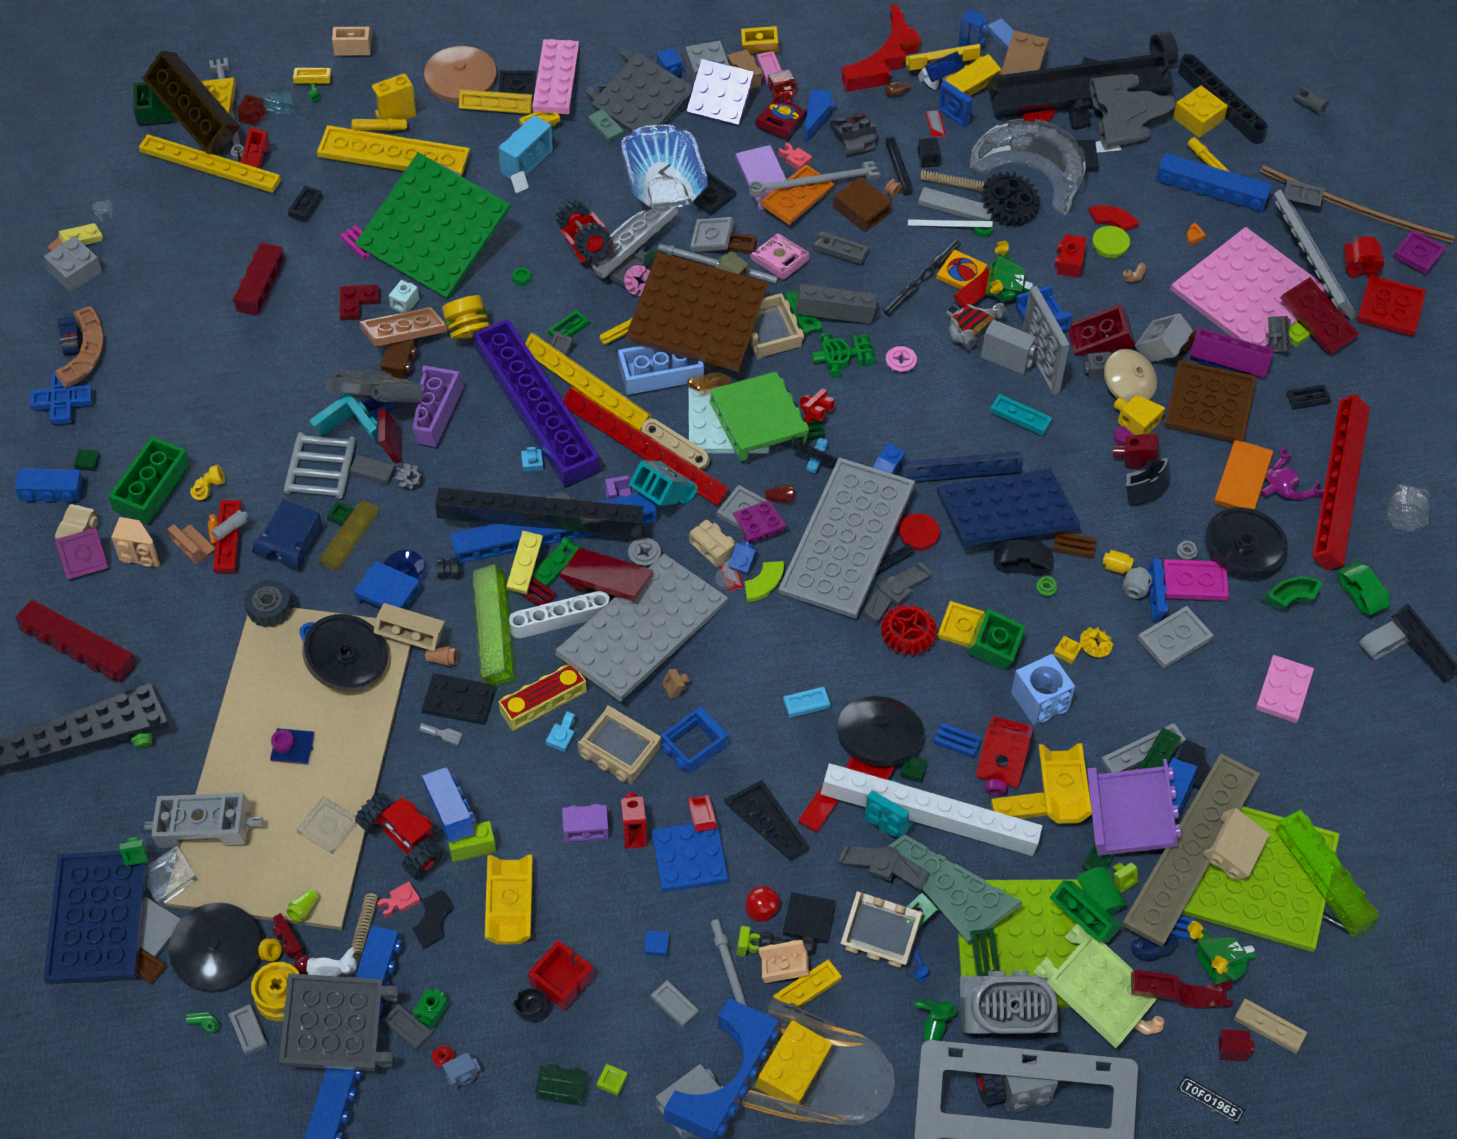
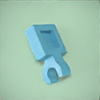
(562, 736)

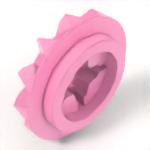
(630, 281)
(908, 356)

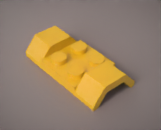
(920, 60)
(1065, 784)
(508, 900)

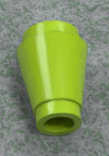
(302, 905)

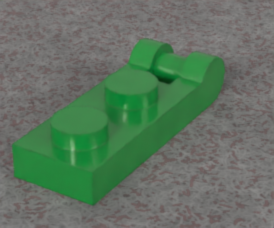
(803, 320)
(552, 566)

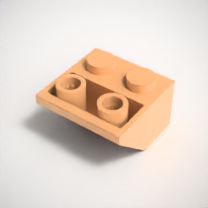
(352, 40)
(134, 543)

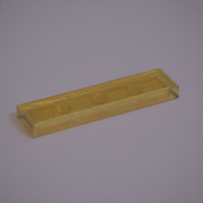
(349, 535)

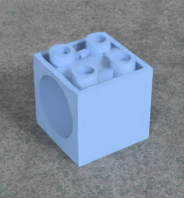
(1043, 674)

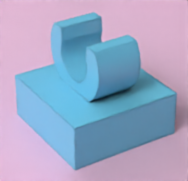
(532, 459)

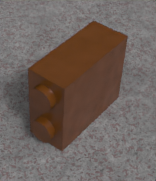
(862, 204)

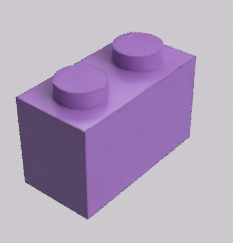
(585, 823)

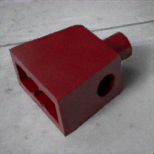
(1138, 450)

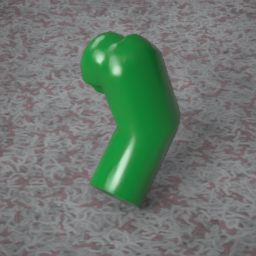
(205, 1019)

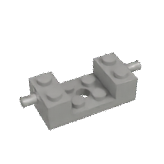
(224, 818)

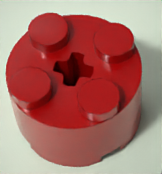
(1363, 257)

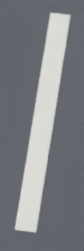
(950, 223)

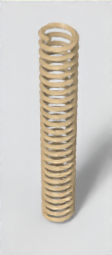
(956, 182)
(362, 918)

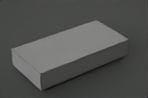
(675, 1004)
(247, 1030)

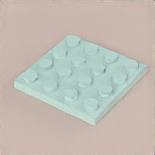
(705, 427)

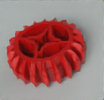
(911, 636)

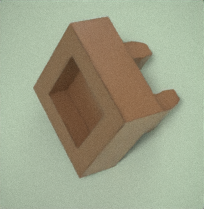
(674, 683)

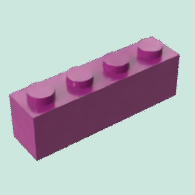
(1231, 352)

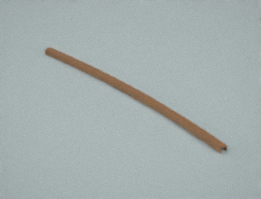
(1365, 211)

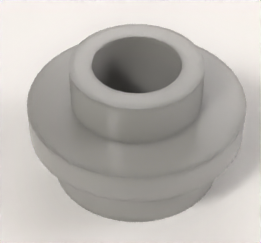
(1187, 546)

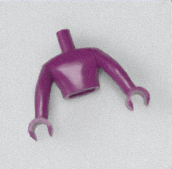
(1285, 480)

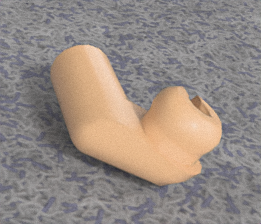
(1151, 1026)

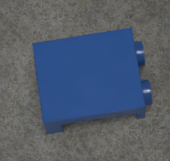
(1061, 317)
(387, 586)

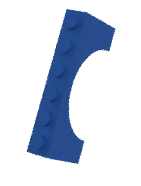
(708, 1113)

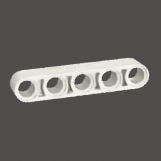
(550, 619)

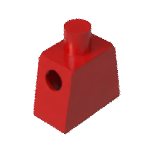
(633, 813)

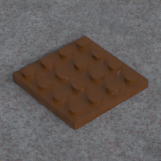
(1210, 401)

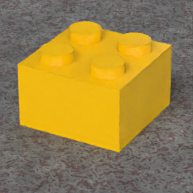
(1200, 111)

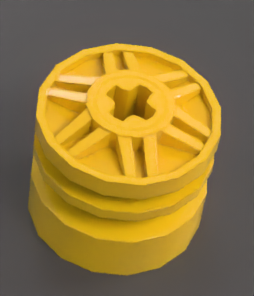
(464, 313)

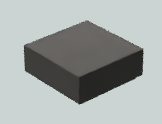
(562, 342)

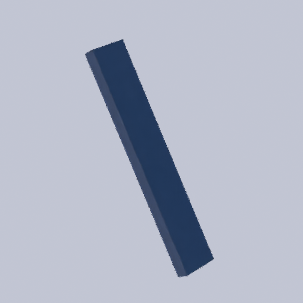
(962, 466)

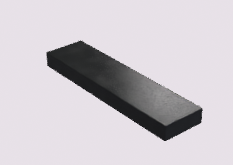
(1425, 643)

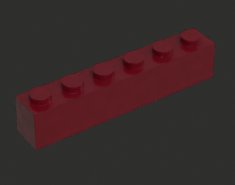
(76, 641)

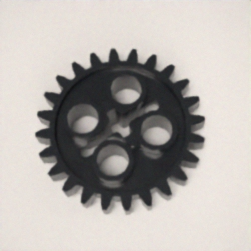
(1017, 198)

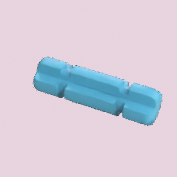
(812, 465)

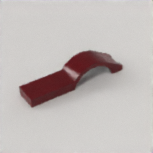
(1171, 988)

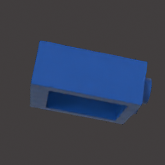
(710, 728)

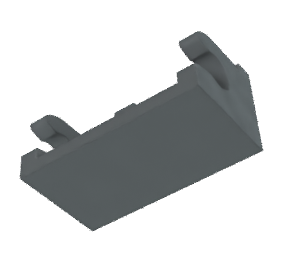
(1304, 193)

